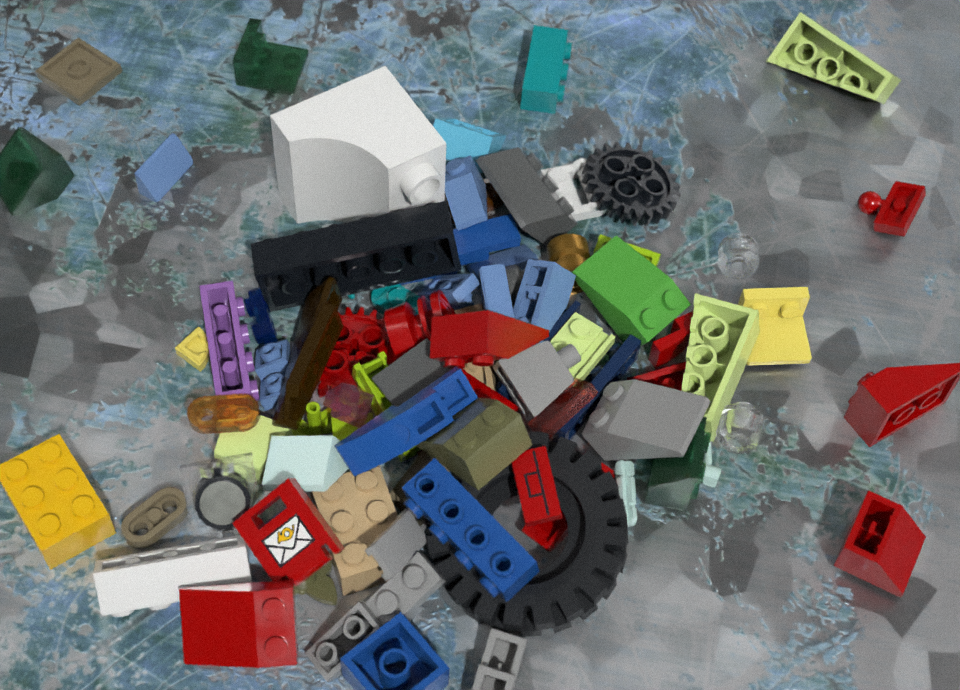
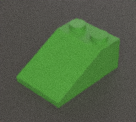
(630, 291)

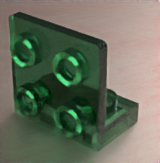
(267, 64)

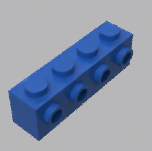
(470, 530)

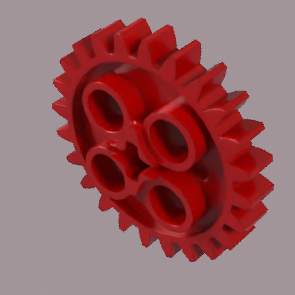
(357, 334)

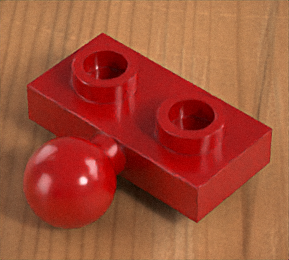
(896, 210)

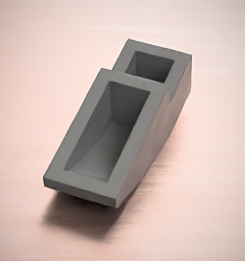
(500, 662)

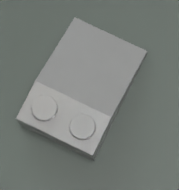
(643, 421)

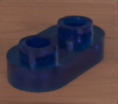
(264, 328)

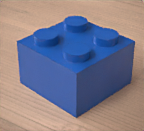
(394, 660)

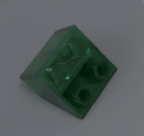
(678, 479)

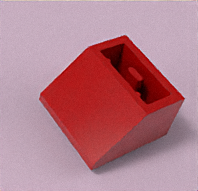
(881, 544)

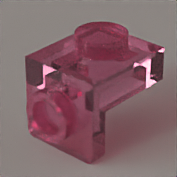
(349, 404)

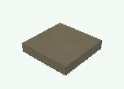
(78, 71)

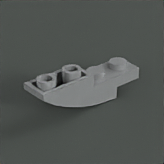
(401, 593)

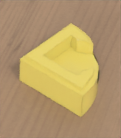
(194, 349)

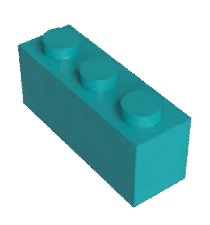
(546, 69)

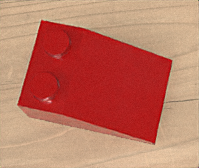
(480, 338)
(898, 397)
(240, 624)

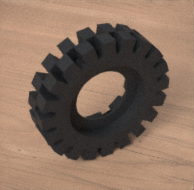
(581, 572)

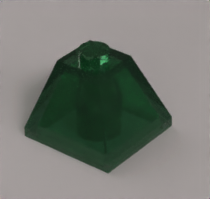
(31, 173)

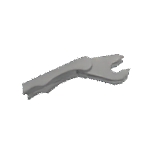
(398, 543)

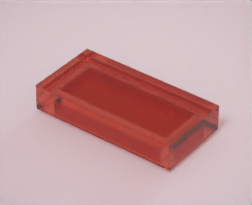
(563, 407)

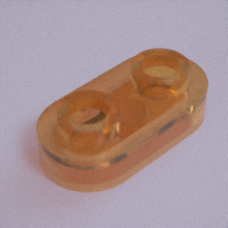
(224, 413)

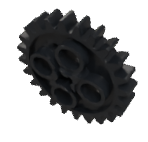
(631, 184)

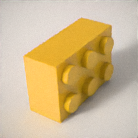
(55, 501)

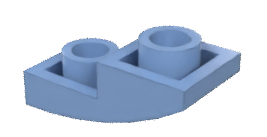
(271, 368)

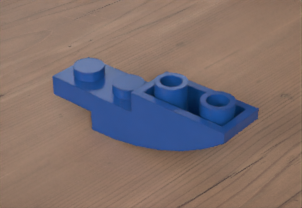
(408, 424)

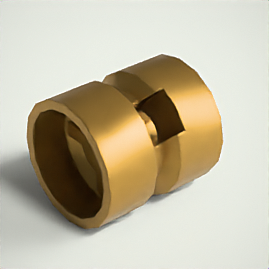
(569, 252)

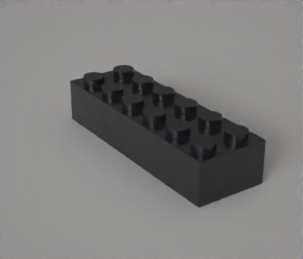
(357, 254)

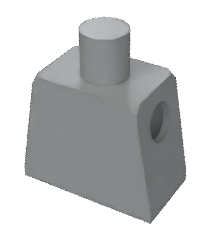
(537, 376)

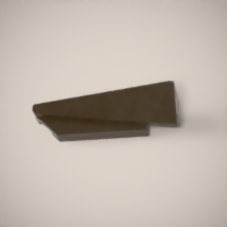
(311, 350)

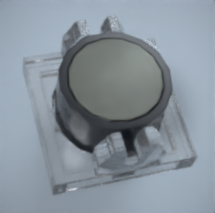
(220, 494)

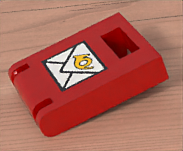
(293, 539)

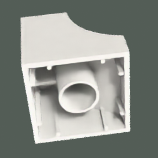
(357, 152)

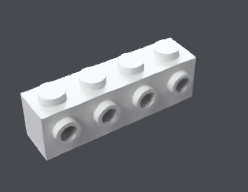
(155, 576)

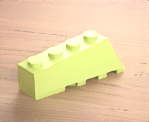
(826, 57)
(718, 352)

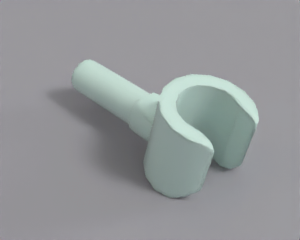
(711, 472)

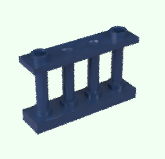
(620, 360)

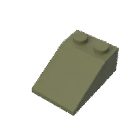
(479, 441)

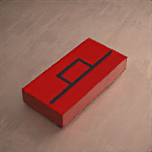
(536, 487)

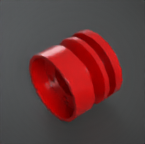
(408, 328)

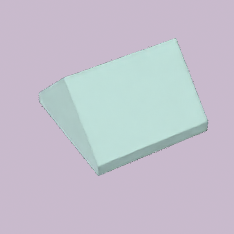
(307, 459)

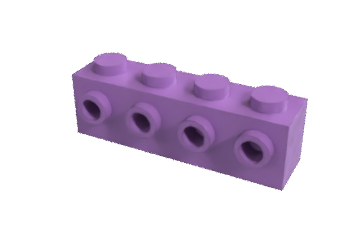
(226, 340)

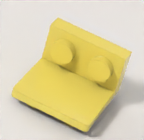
(781, 325)

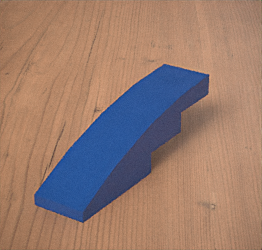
(480, 239)

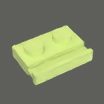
(587, 339)

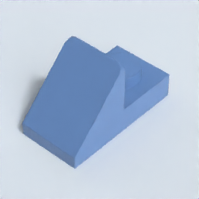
(455, 287)

